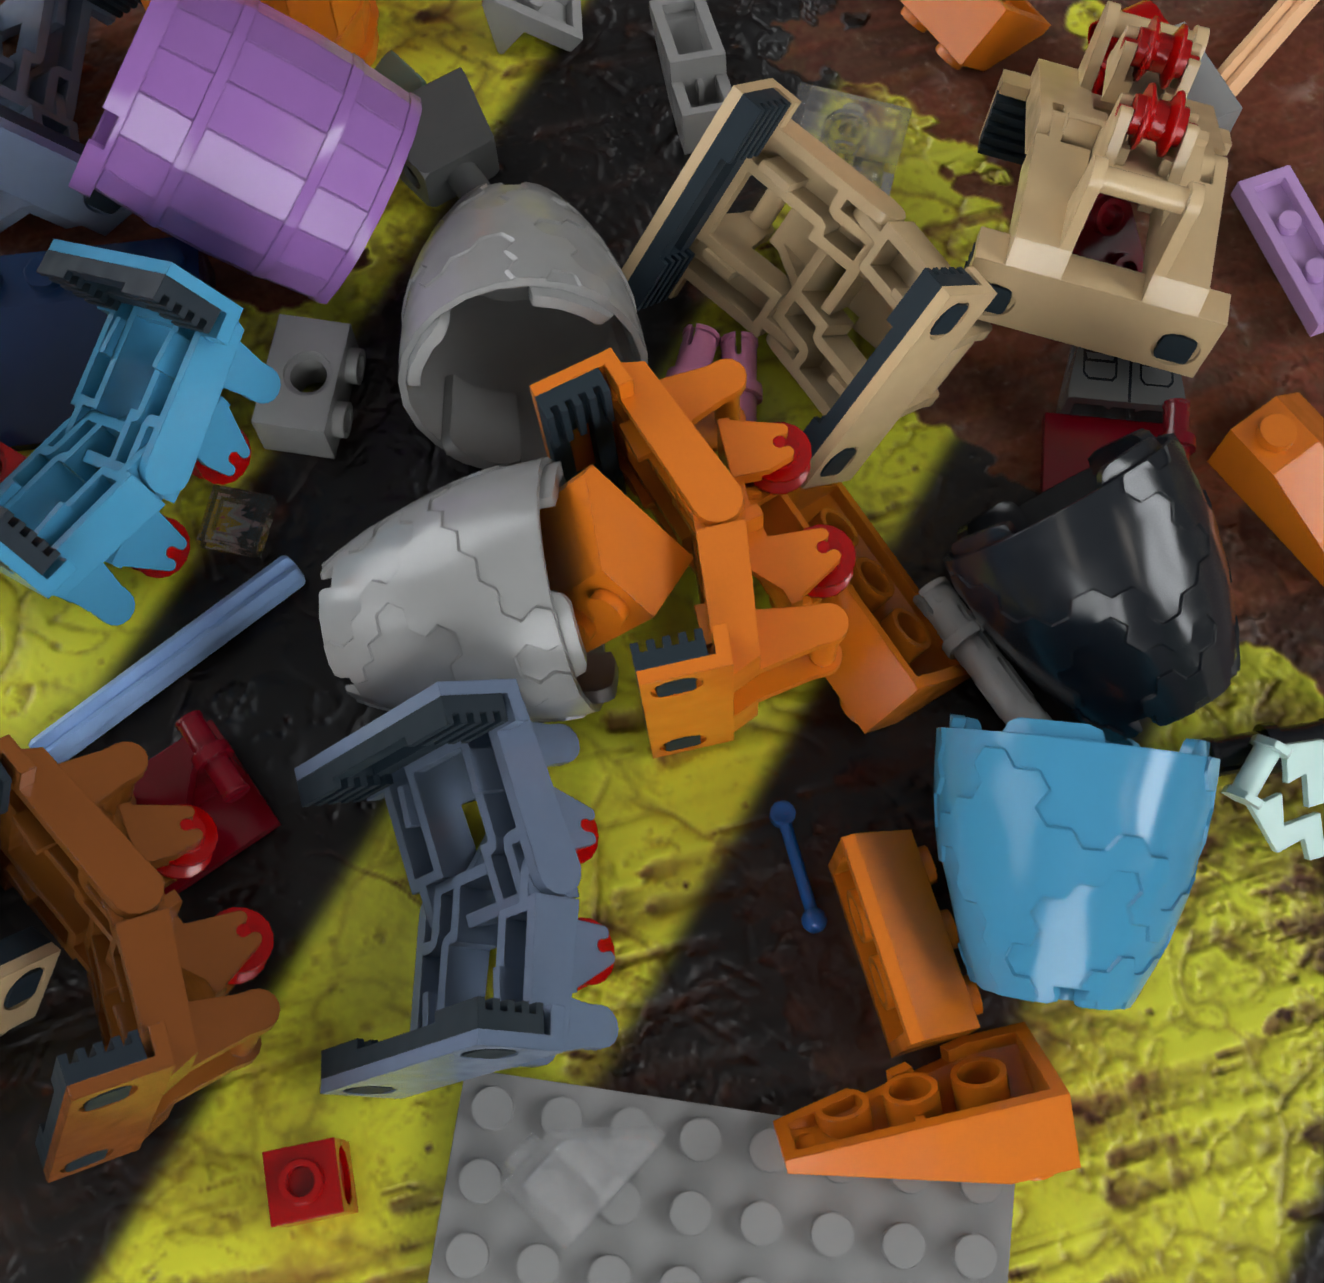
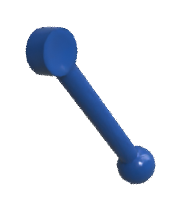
(782, 816)

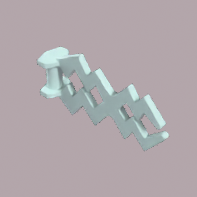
(1298, 760)

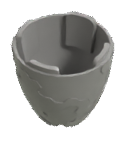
(497, 303)
(459, 596)

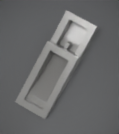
(691, 65)

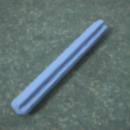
(170, 660)

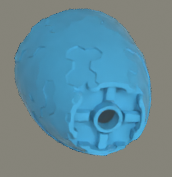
(1067, 854)

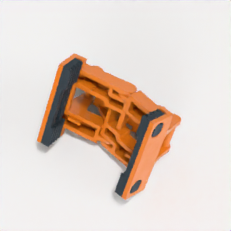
(664, 446)

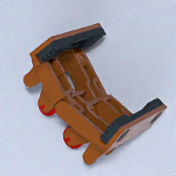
(158, 986)

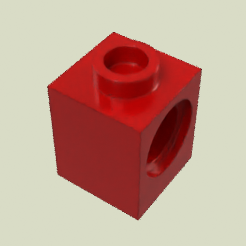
(309, 1182)

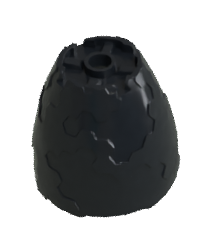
(1109, 587)

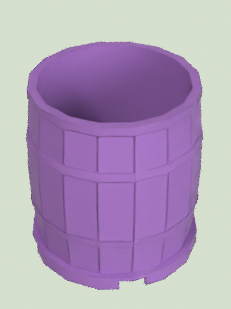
(251, 141)

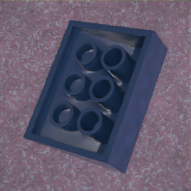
(51, 336)

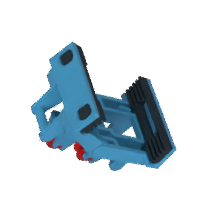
(136, 433)

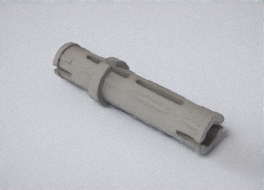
(977, 652)

